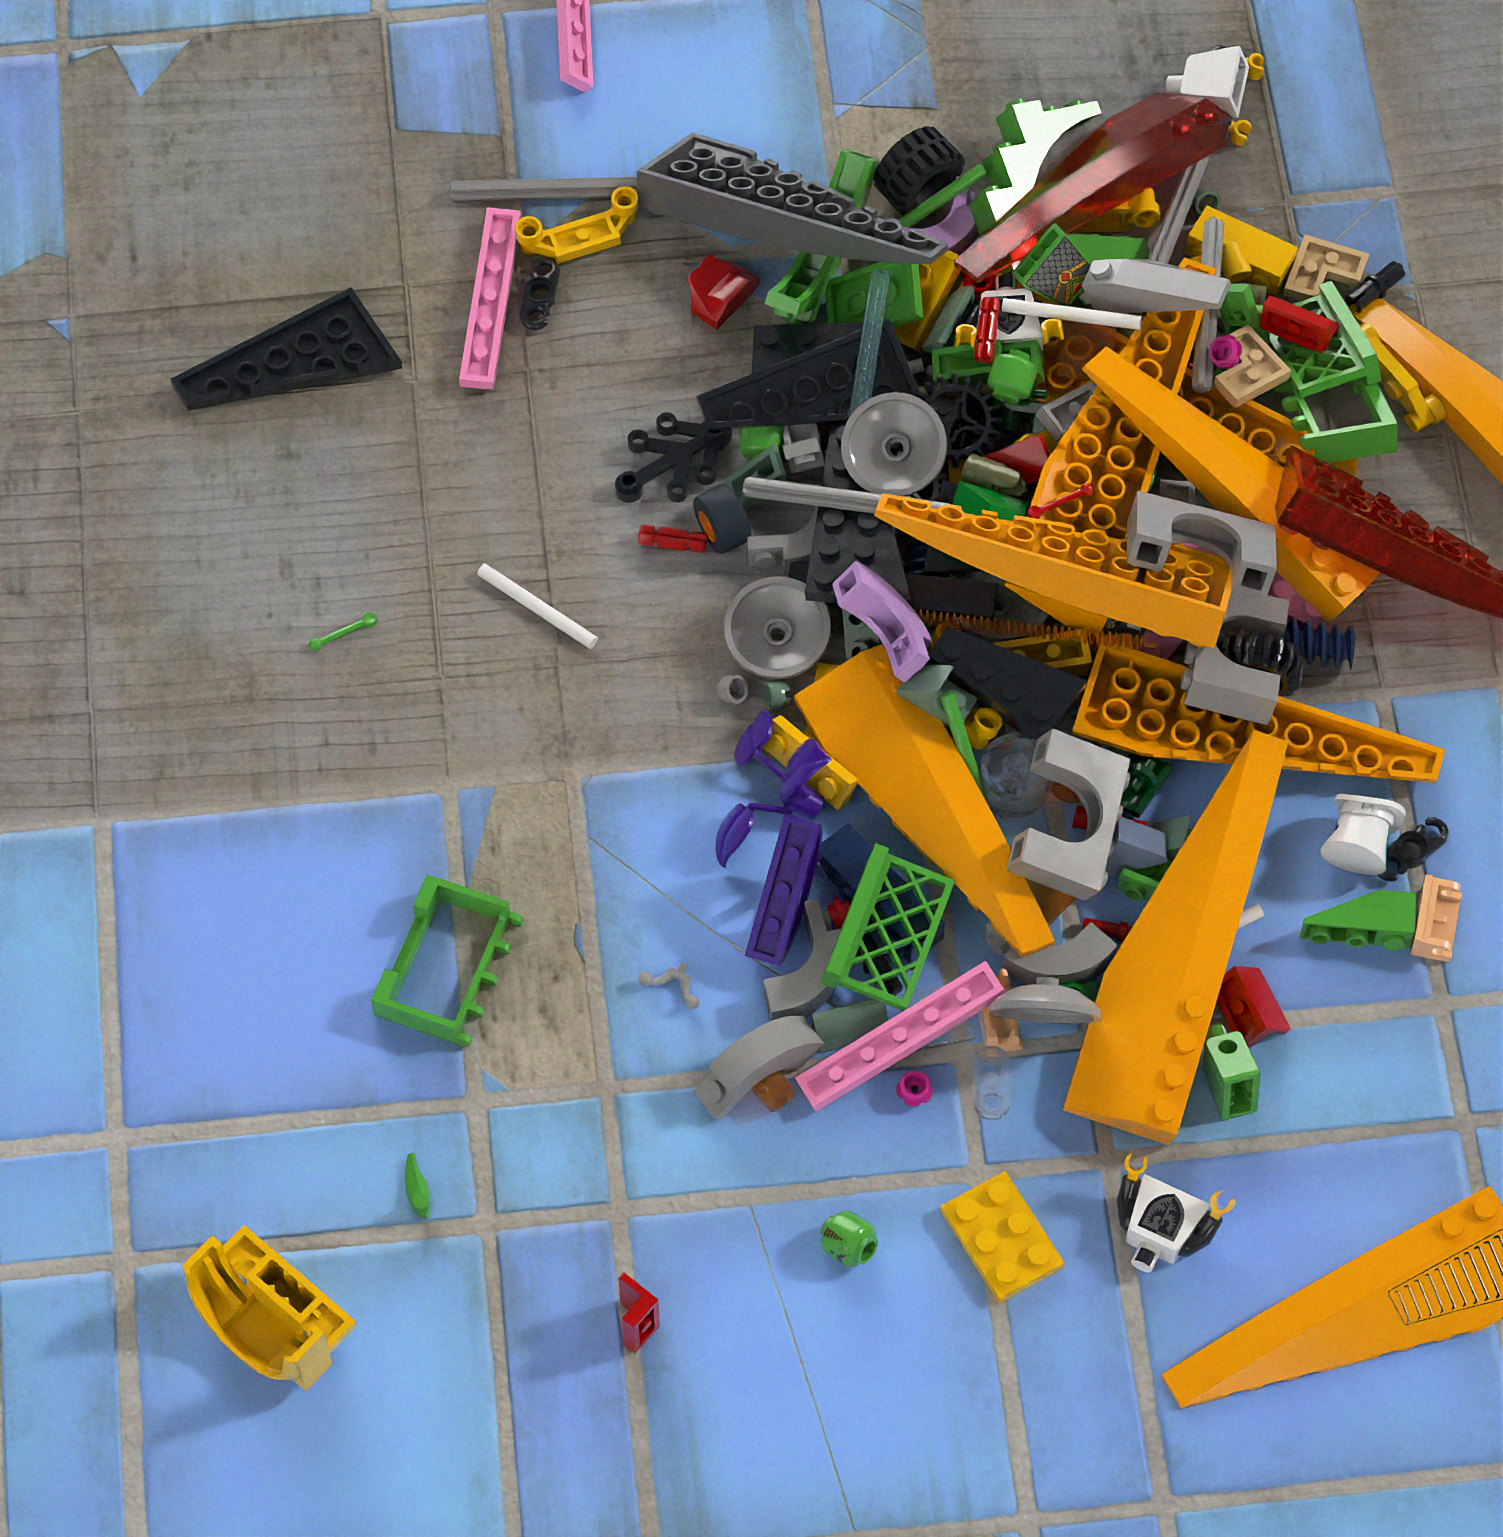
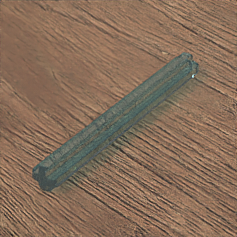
(870, 338)

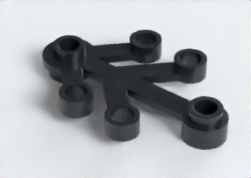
(675, 454)

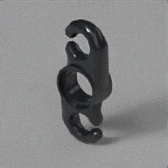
(532, 305)
(1427, 844)

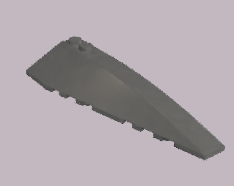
(751, 199)

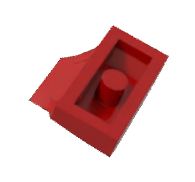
(719, 289)

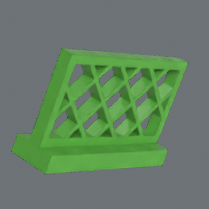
(1353, 344)
(856, 926)

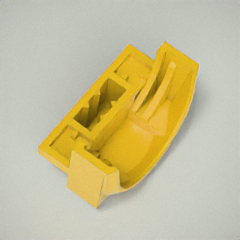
(274, 1323)

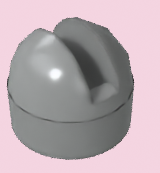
(735, 684)

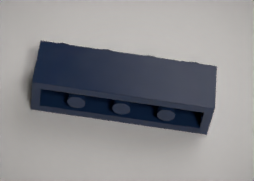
(843, 862)

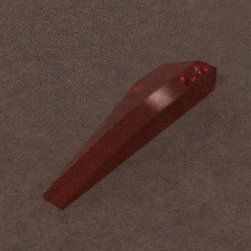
(1104, 171)
(1371, 530)

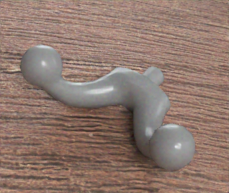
(691, 1001)

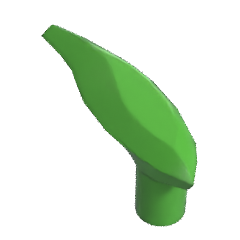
(416, 1188)

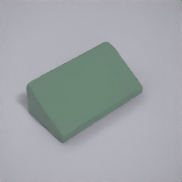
(951, 316)
(848, 1023)

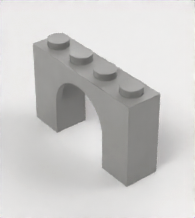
(1240, 541)
(1227, 687)
(1099, 781)

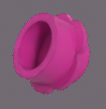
(1219, 348)
(914, 1079)

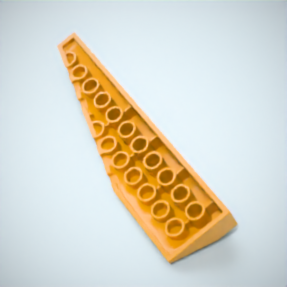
(1111, 450)

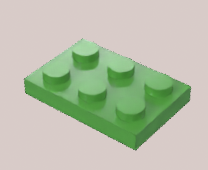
(848, 294)

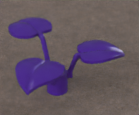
(794, 794)

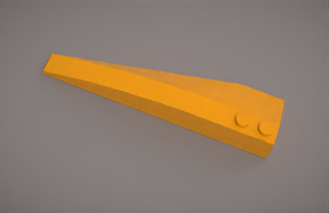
(1465, 388)
(1230, 477)
(925, 788)

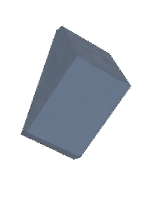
(1136, 847)

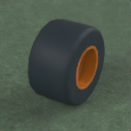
(722, 518)

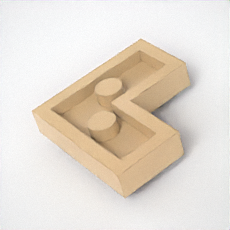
(1321, 261)
(1256, 371)

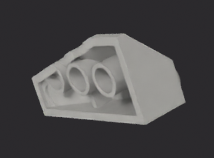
(1151, 287)

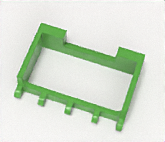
(1344, 442)
(391, 982)

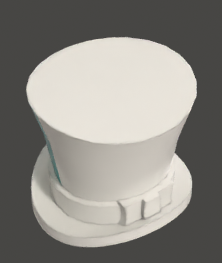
(1362, 833)

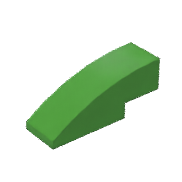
(962, 361)

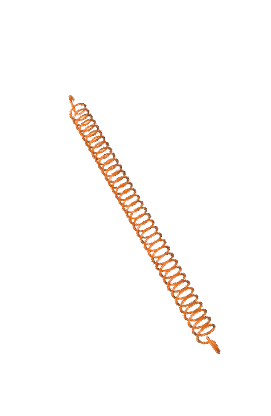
(1035, 627)

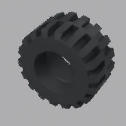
(917, 168)

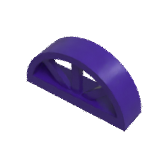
(785, 890)

